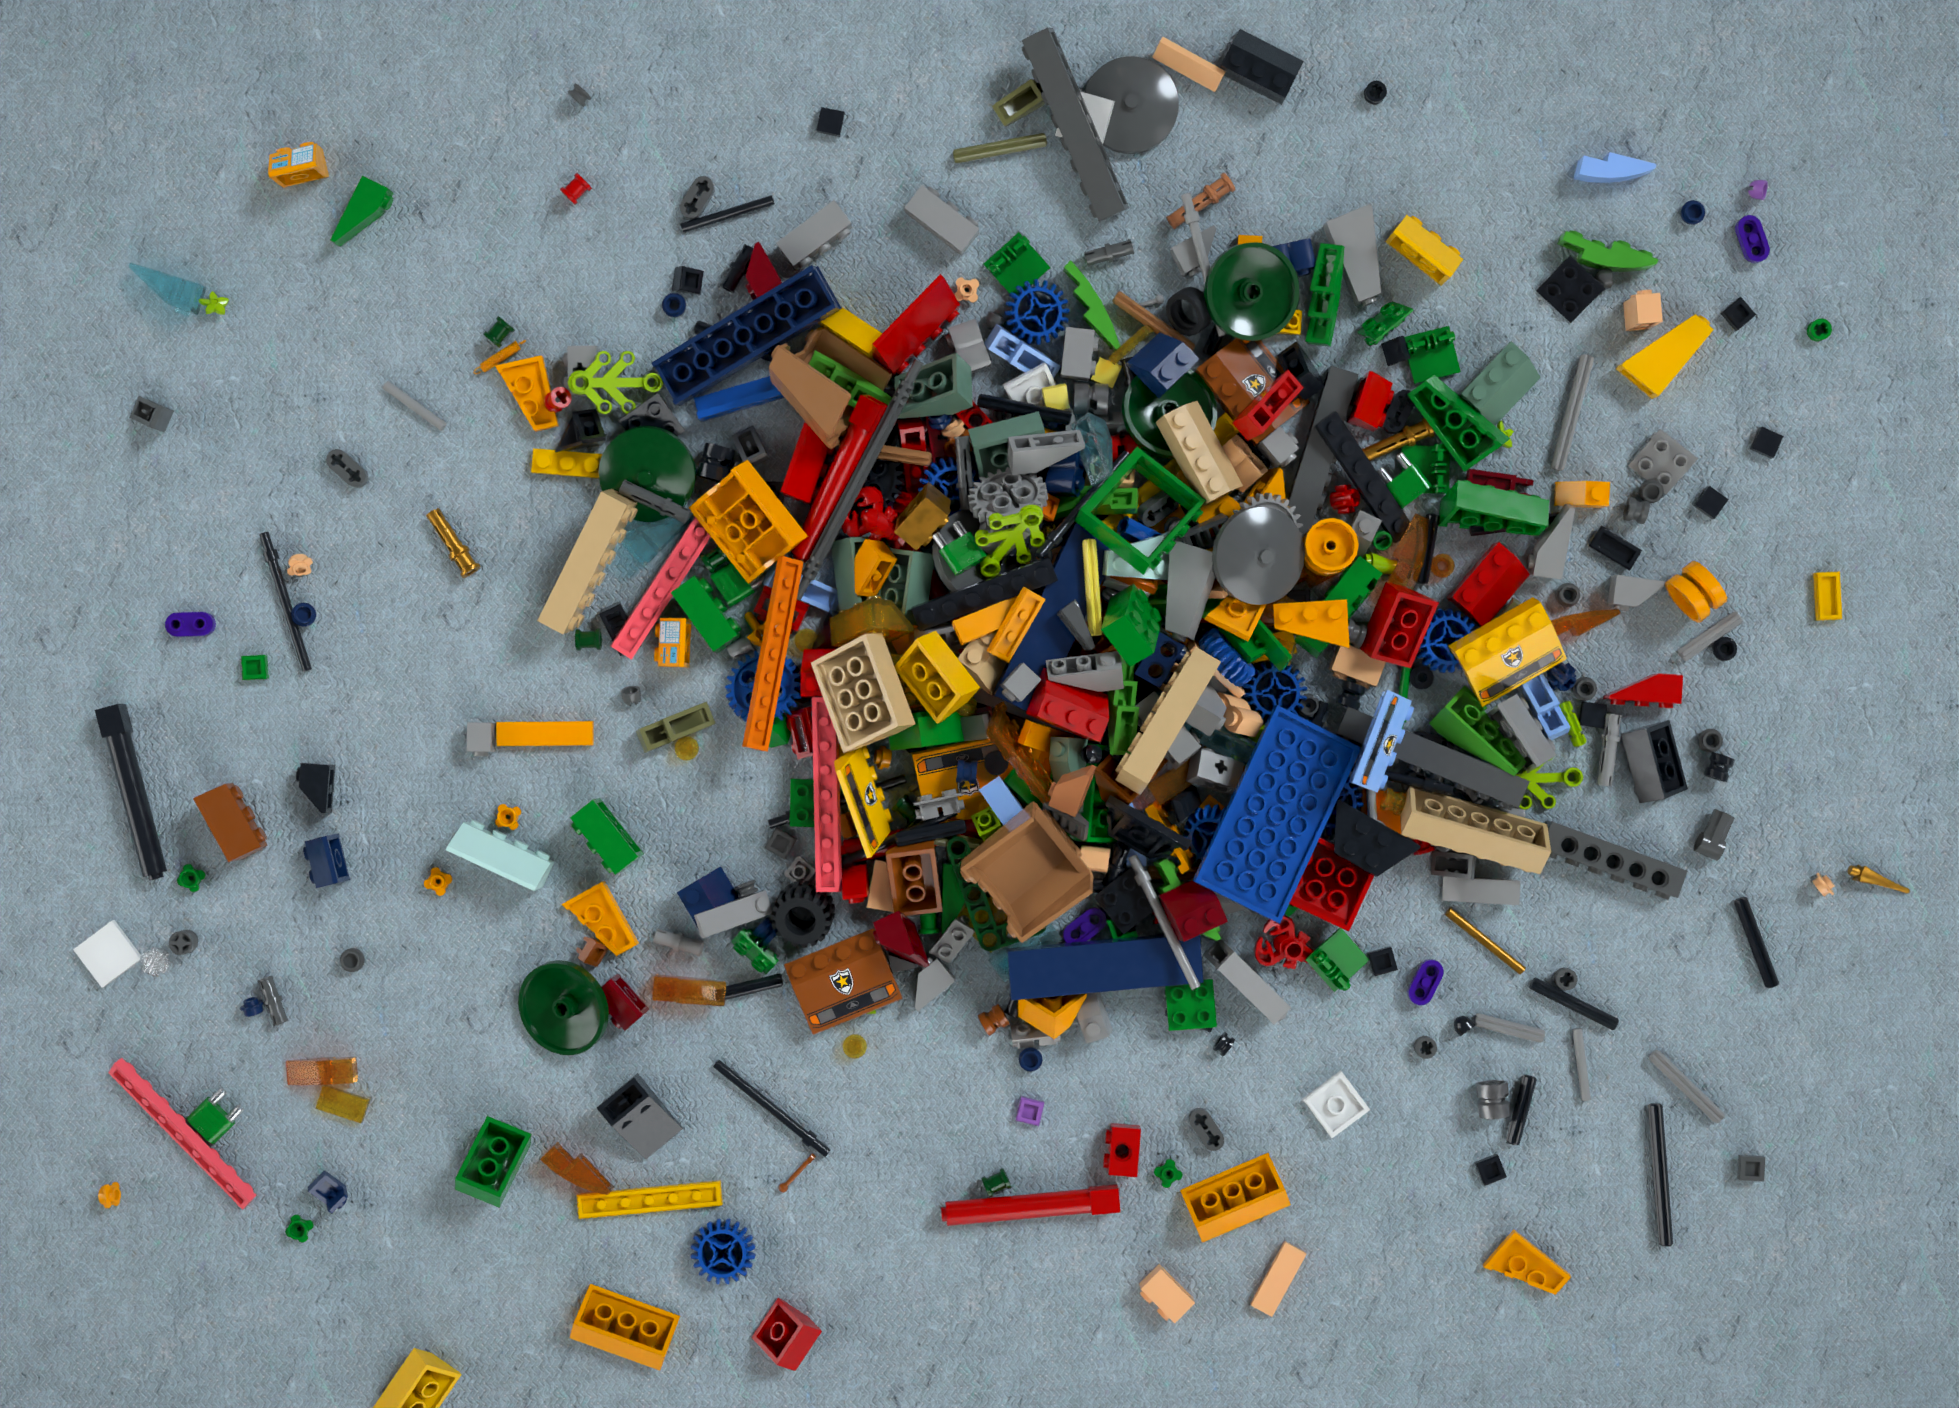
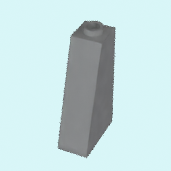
(1360, 264)
(1188, 589)
(1247, 981)

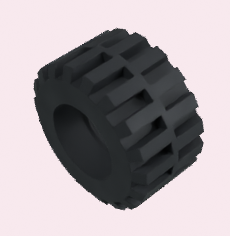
(795, 929)

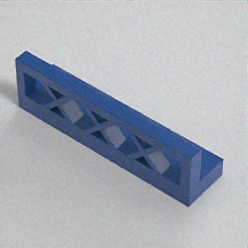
(736, 399)

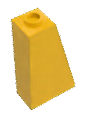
(852, 330)
(1663, 358)

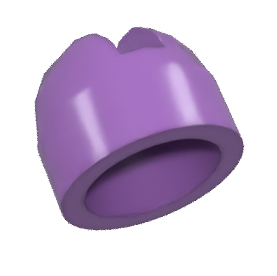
(1759, 189)

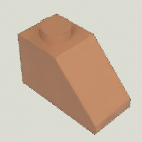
(1071, 790)

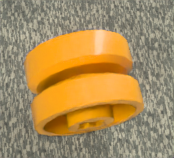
(1342, 551)
(1696, 591)

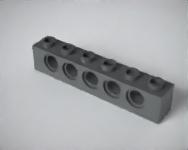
(1671, 876)

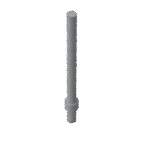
(1192, 218)
(1143, 878)

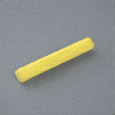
(1092, 587)

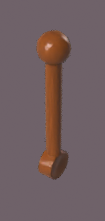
(783, 1187)

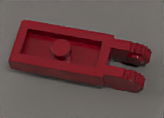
(1498, 480)

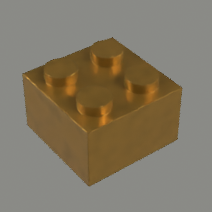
(923, 516)

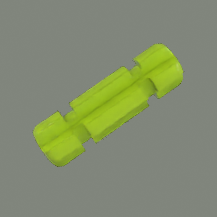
(1577, 738)

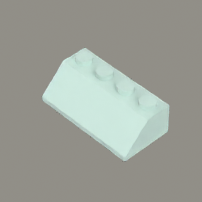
(500, 855)

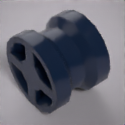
(966, 771)
(765, 931)

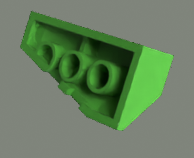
(1469, 727)

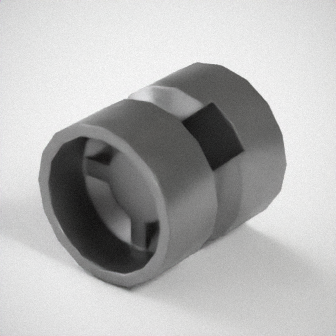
(1090, 398)
(1493, 1099)

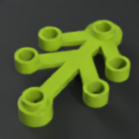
(610, 382)
(1028, 517)
(1535, 778)

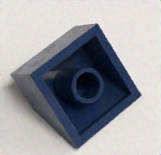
(1162, 363)
(326, 860)
(707, 893)

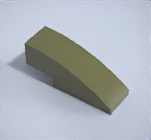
(1019, 102)
(675, 727)

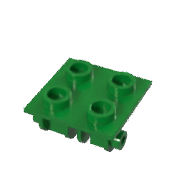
(1016, 264)
(1388, 318)
(1432, 354)
(1433, 463)
(802, 803)
(761, 960)
(1337, 960)
(1190, 1007)

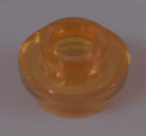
(1448, 562)

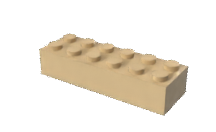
(587, 561)
(1170, 715)
(1475, 830)

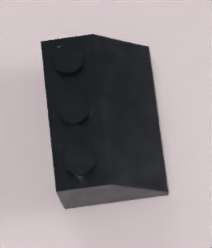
(1261, 66)
(1654, 762)

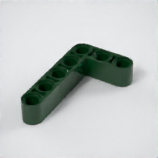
(980, 903)

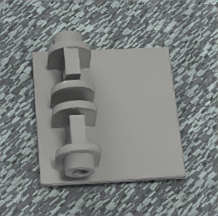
(1663, 460)

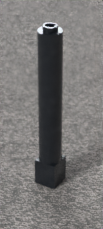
(116, 728)

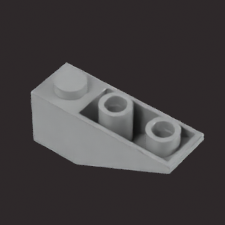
(1092, 672)

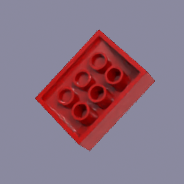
(916, 327)
(1331, 887)

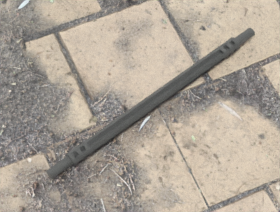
(858, 478)

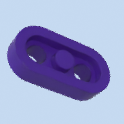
(1754, 239)
(189, 624)
(1084, 926)
(1427, 982)

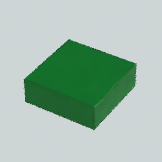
(254, 667)

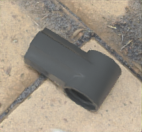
(1712, 841)

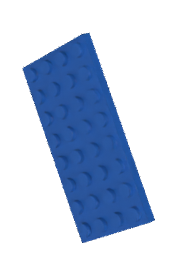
(1277, 814)

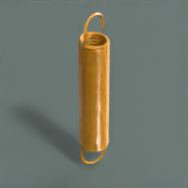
(500, 356)

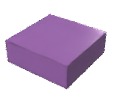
(1030, 1111)

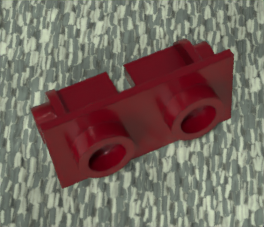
(934, 446)

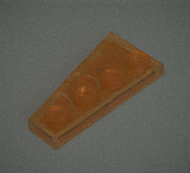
(1005, 736)

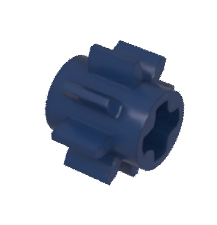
(1561, 676)

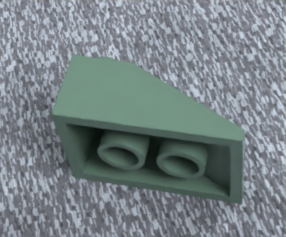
(939, 388)

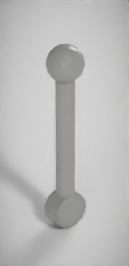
(1159, 299)

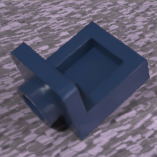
(329, 1191)

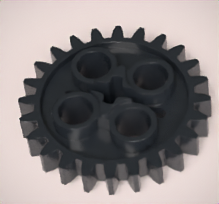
(887, 481)

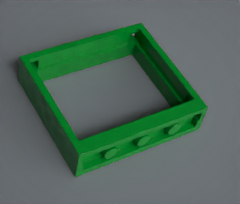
(1165, 481)

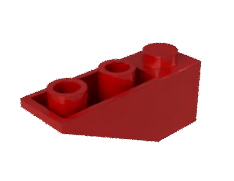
(1655, 688)
(855, 883)

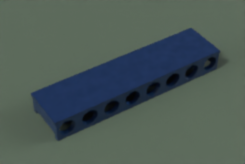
(747, 335)
(1048, 635)
(1099, 966)

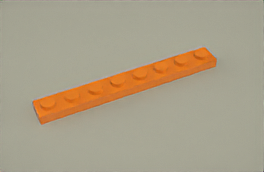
(772, 653)

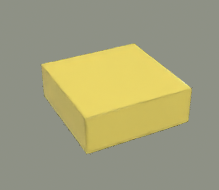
(1106, 372)
(1056, 396)

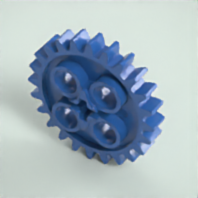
(741, 692)

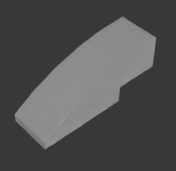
(1481, 890)

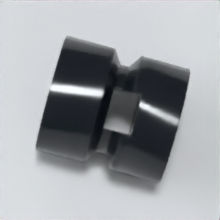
(715, 462)

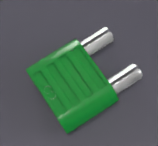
(1406, 485)
(962, 552)
(733, 585)
(211, 1119)

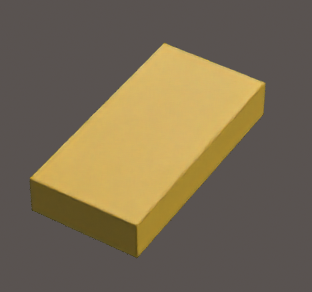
(1827, 596)

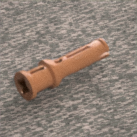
(1209, 191)

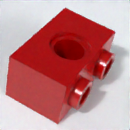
(1124, 1164)

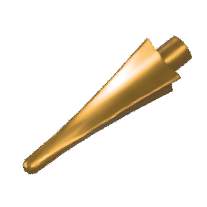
(1866, 875)

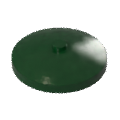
(1251, 291)
(1143, 408)
(651, 461)
(563, 1007)

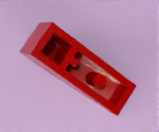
(1267, 406)
(912, 437)

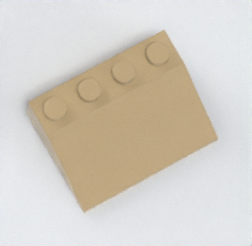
(862, 692)

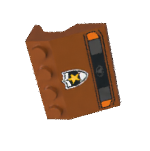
(1240, 375)
(843, 981)

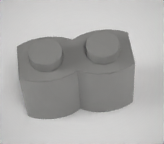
(969, 344)

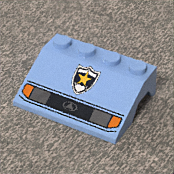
(1380, 741)

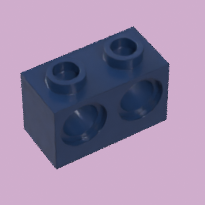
(1165, 662)

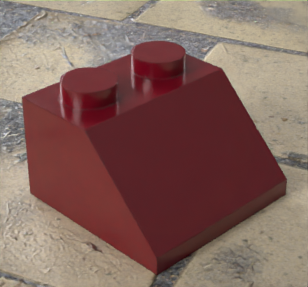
(760, 273)
(1192, 910)
(900, 937)
(623, 1003)

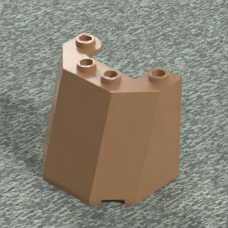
(814, 395)
(1030, 871)

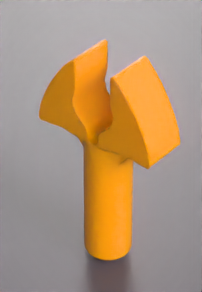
(757, 629)

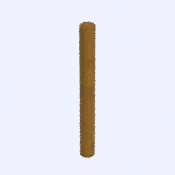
(1485, 941)

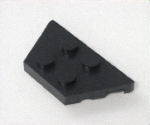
(1140, 831)
(1368, 842)

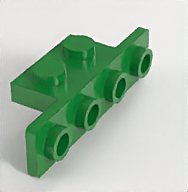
(1260, 643)

